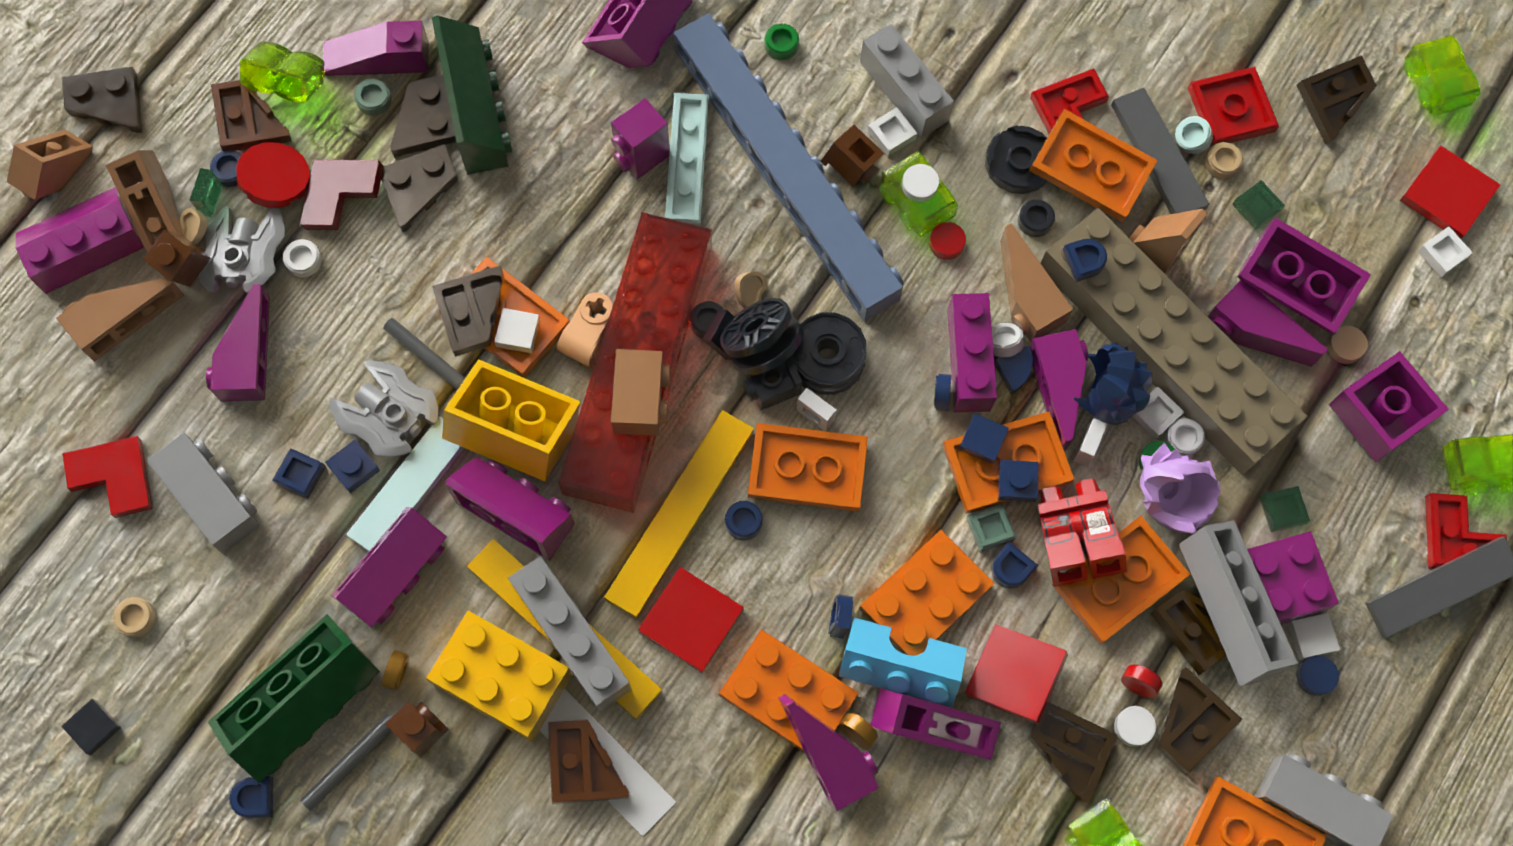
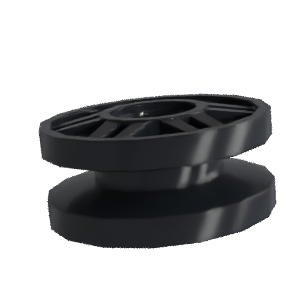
(832, 332)
(762, 336)

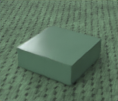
(991, 527)

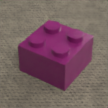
(1388, 406)
(1294, 577)

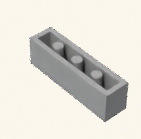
(1237, 603)
(570, 633)

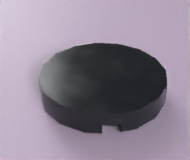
(1011, 157)

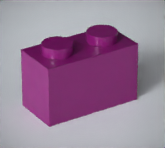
(640, 139)

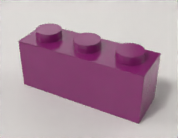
(971, 353)
(390, 567)

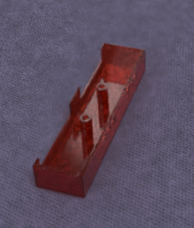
(649, 315)

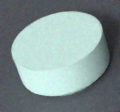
(1194, 135)

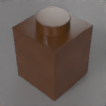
(176, 258)

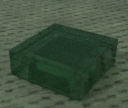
(206, 192)
(1258, 204)
(1284, 509)

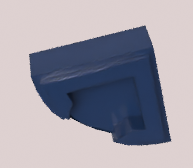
(1015, 369)

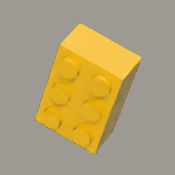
(510, 420)
(500, 676)

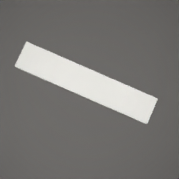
(646, 797)

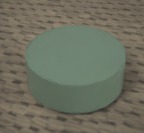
(372, 97)

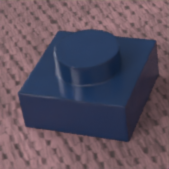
(352, 466)
(1018, 480)

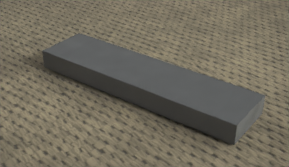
(1151, 136)
(1442, 587)

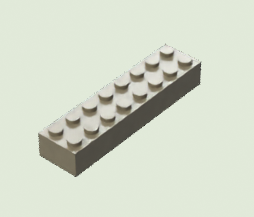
(1183, 348)

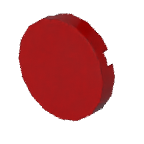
(272, 174)

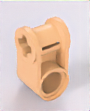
(584, 333)

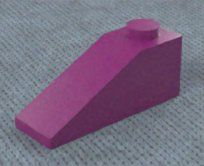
(379, 49)
(1260, 325)
(241, 355)
(1060, 373)
(935, 724)
(838, 765)

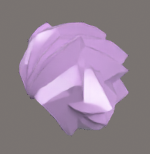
(1178, 490)

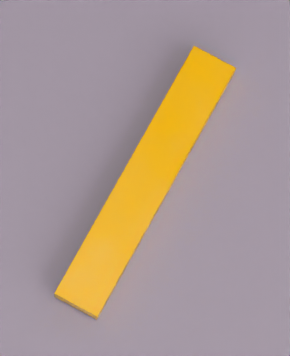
(679, 514)
(494, 567)

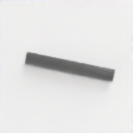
(424, 353)
(346, 764)

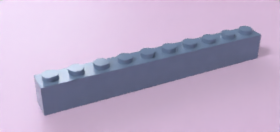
(788, 167)

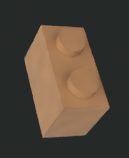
(638, 392)

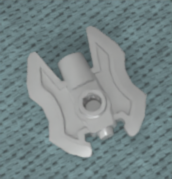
(241, 253)
(387, 413)

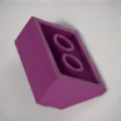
(634, 30)
(77, 241)
(1303, 275)
(511, 505)

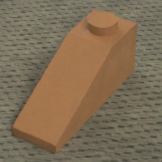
(145, 195)
(1168, 237)
(1032, 295)
(111, 316)

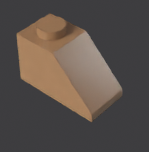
(46, 163)

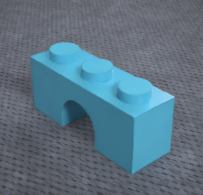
(926, 676)

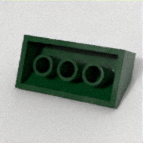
(471, 96)
(292, 699)

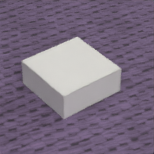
(892, 132)
(1445, 251)
(517, 330)
(816, 409)
(1158, 413)
(1090, 442)
(1313, 636)

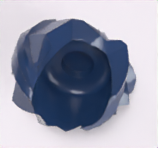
(1118, 385)

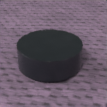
(1036, 218)
(702, 317)

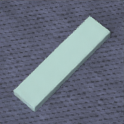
(687, 158)
(407, 485)

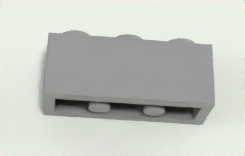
(906, 80)
(205, 491)
(1323, 803)

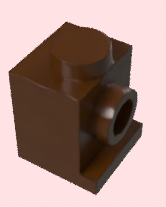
(854, 156)
(417, 727)

